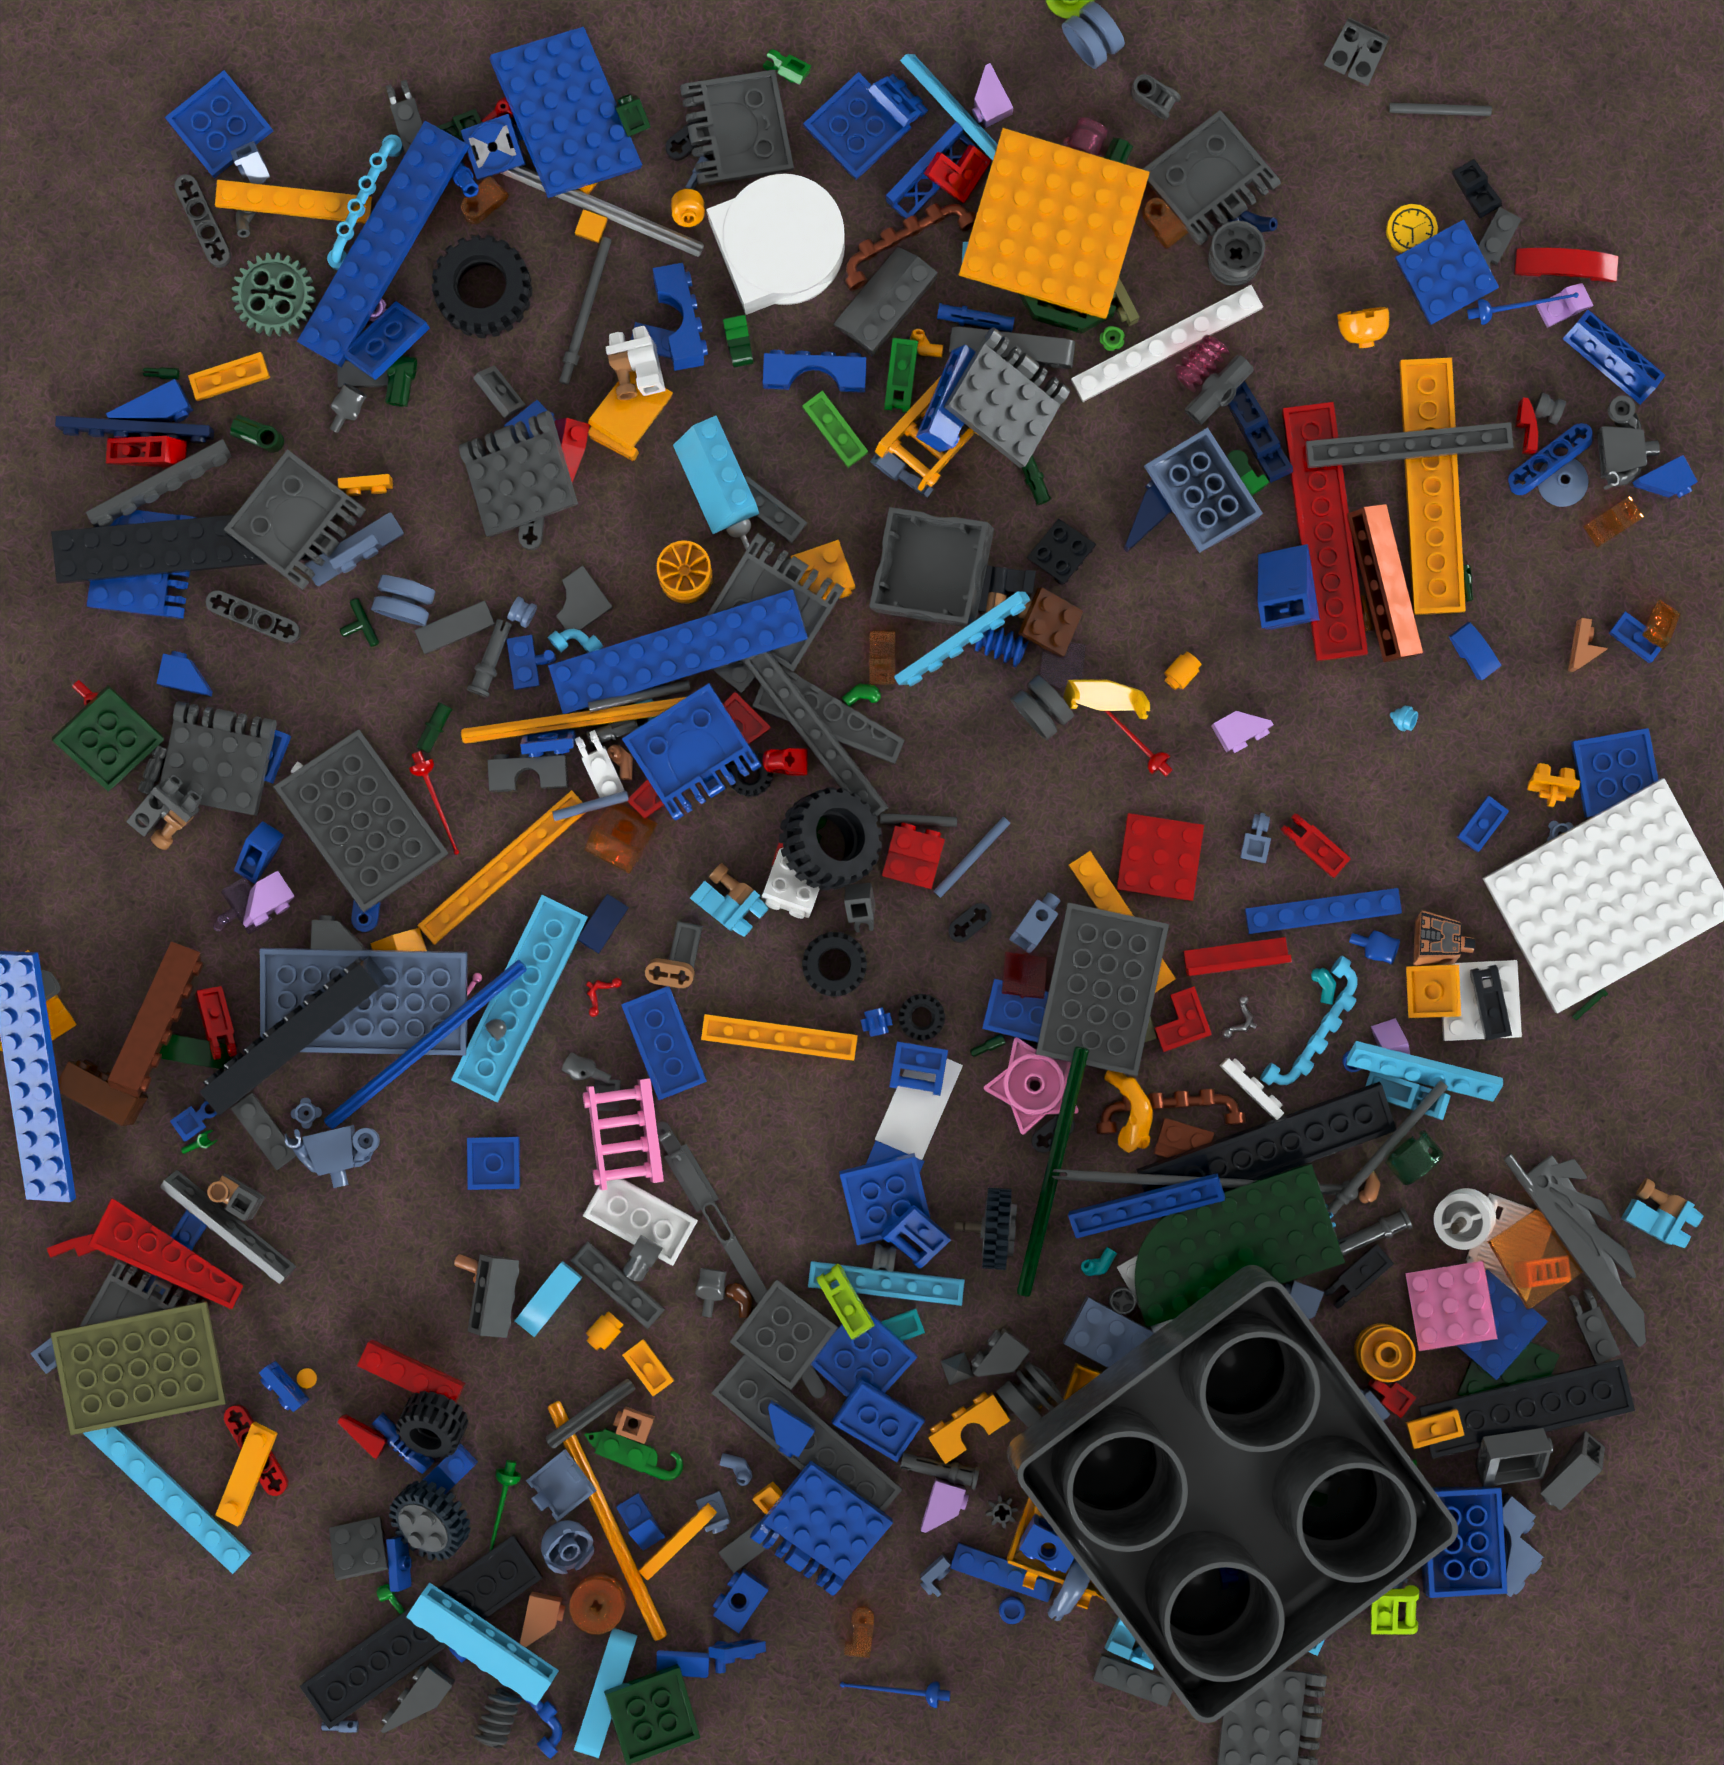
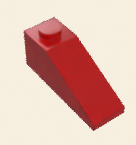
(573, 441)
(145, 451)

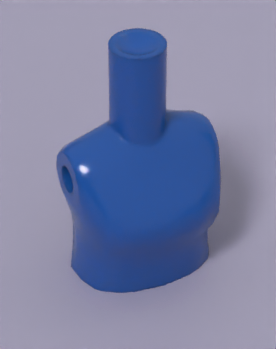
(1377, 946)

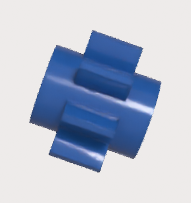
(876, 1022)

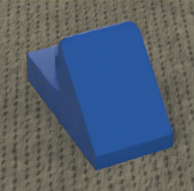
(640, 1521)

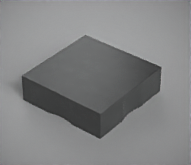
(931, 567)

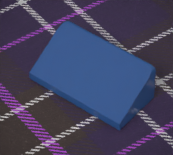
(690, 1663)

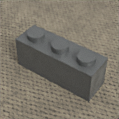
(493, 1296)

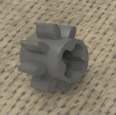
(995, 1507)

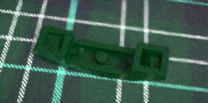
(193, 1052)

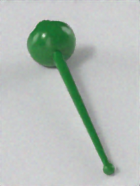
(507, 1478)

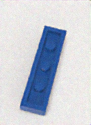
(998, 1571)

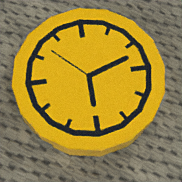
(1410, 227)

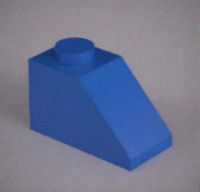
(1668, 479)
(182, 674)
(258, 852)
(789, 1430)
(451, 1469)

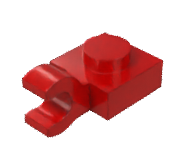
(1394, 1397)

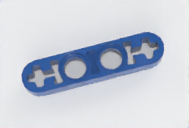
(1547, 456)

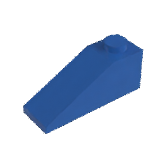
(160, 405)

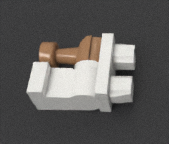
(637, 356)

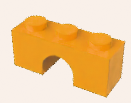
(947, 1436)

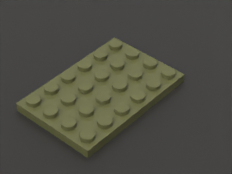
(138, 1368)

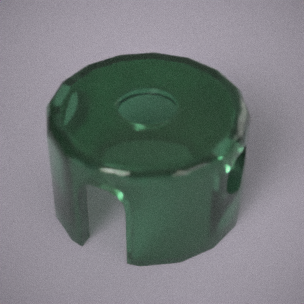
(1412, 1158)

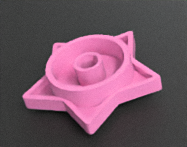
(1014, 1085)

